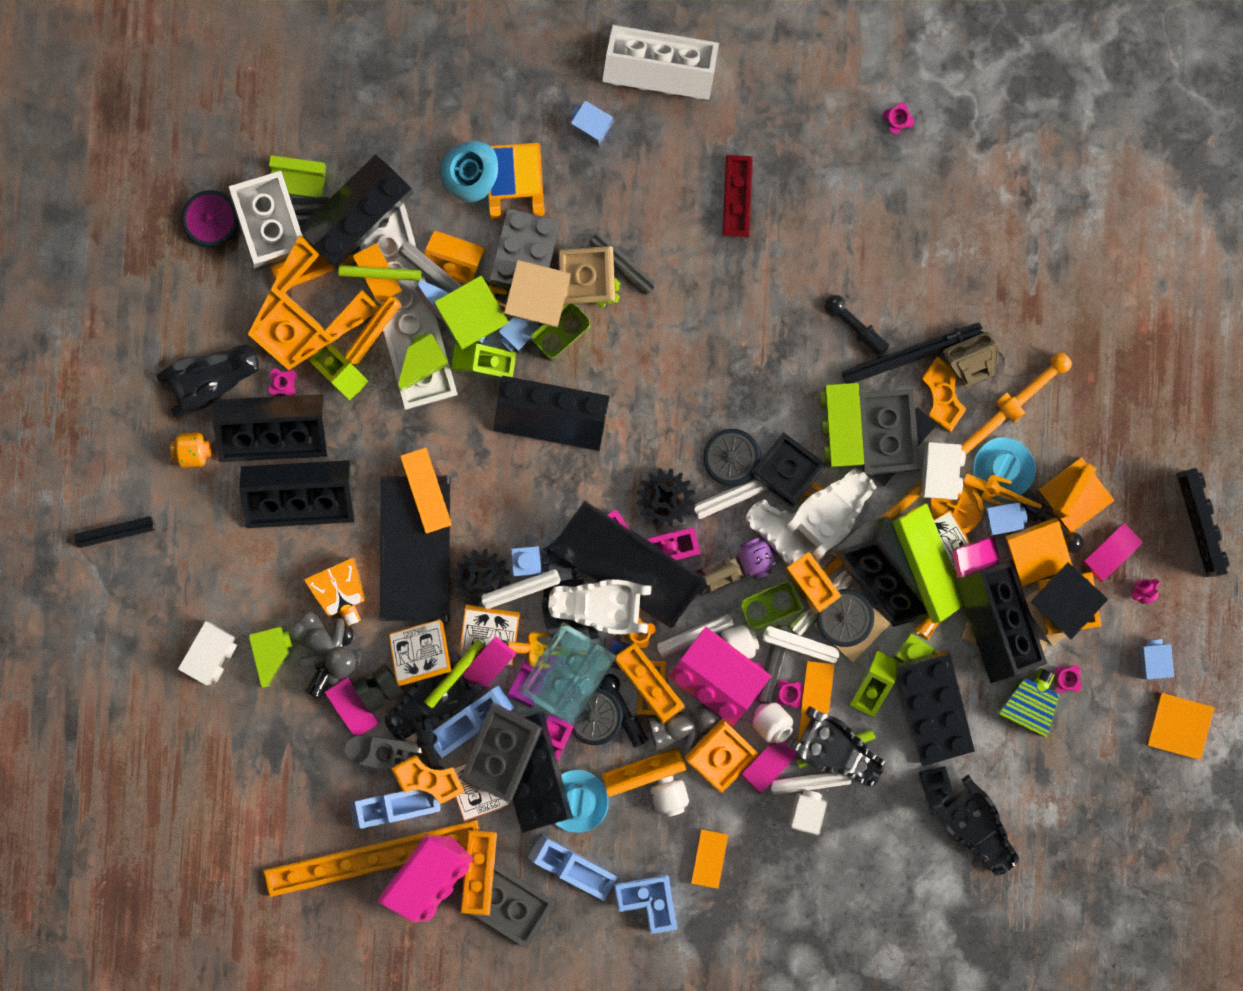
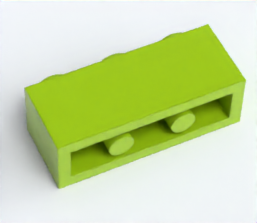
(842, 425)

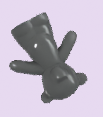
(327, 648)
(682, 726)

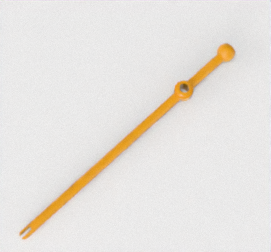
(1009, 408)

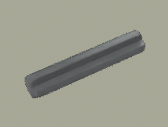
(625, 266)
(773, 667)

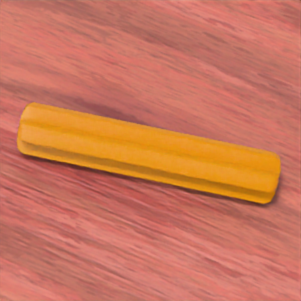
(372, 330)

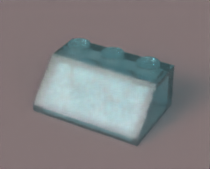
(567, 673)

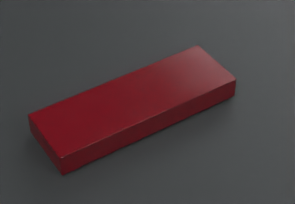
(737, 196)

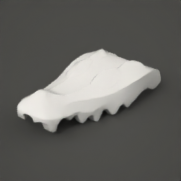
(832, 511)
(772, 527)
(605, 605)

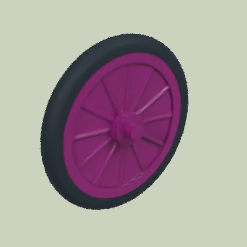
(209, 218)

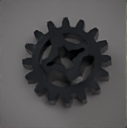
(676, 490)
(470, 563)

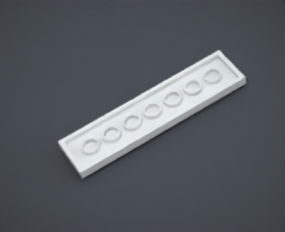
(412, 316)

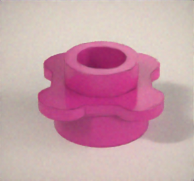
(899, 110)
(288, 388)
(1145, 591)
(1072, 672)
(795, 688)

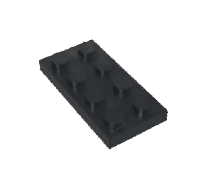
(1205, 532)
(935, 708)
(541, 791)

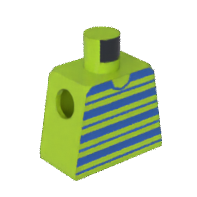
(1031, 703)

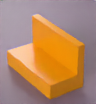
(454, 256)
(811, 583)

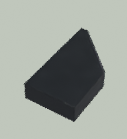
(935, 787)

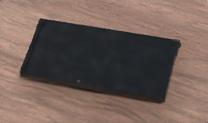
(616, 553)
(412, 562)

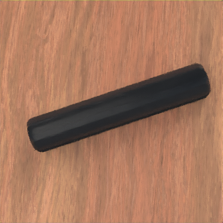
(114, 532)

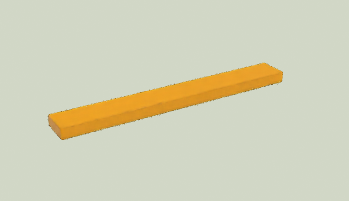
(356, 861)

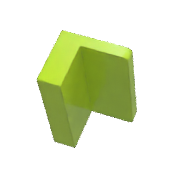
(300, 176)

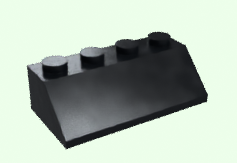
(356, 211)
(551, 413)
(270, 428)
(297, 494)
(883, 572)
(1001, 621)

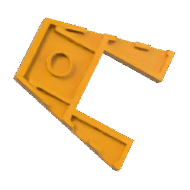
(288, 329)

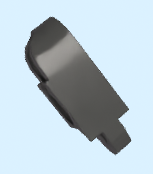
(364, 751)

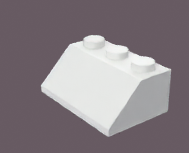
(265, 218)

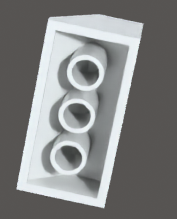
(660, 62)

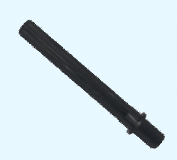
(910, 354)

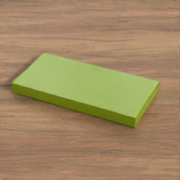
(929, 562)

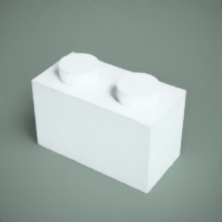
(942, 470)
(208, 654)
(808, 811)

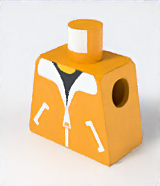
(339, 590)

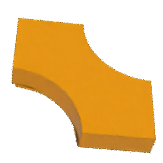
(945, 408)
(414, 775)

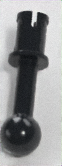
(836, 306)
(1072, 539)
(320, 678)
(630, 723)
(426, 740)

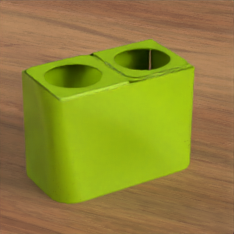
(544, 330)
(770, 609)

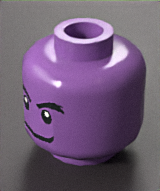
(756, 558)

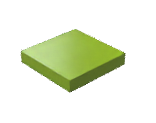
(471, 312)

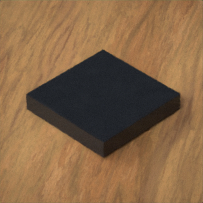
(788, 469)
(1069, 600)

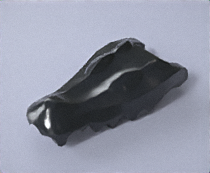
(207, 377)
(570, 577)
(412, 705)
(835, 749)
(977, 825)

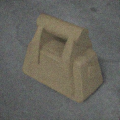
(973, 358)
(720, 574)

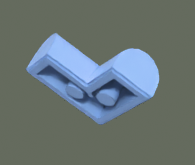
(654, 895)

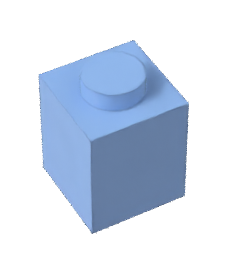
(590, 121)
(517, 333)
(1005, 518)
(526, 561)
(1156, 660)

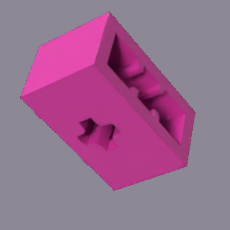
(678, 544)

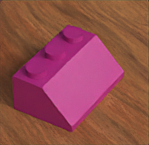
(719, 676)
(426, 878)

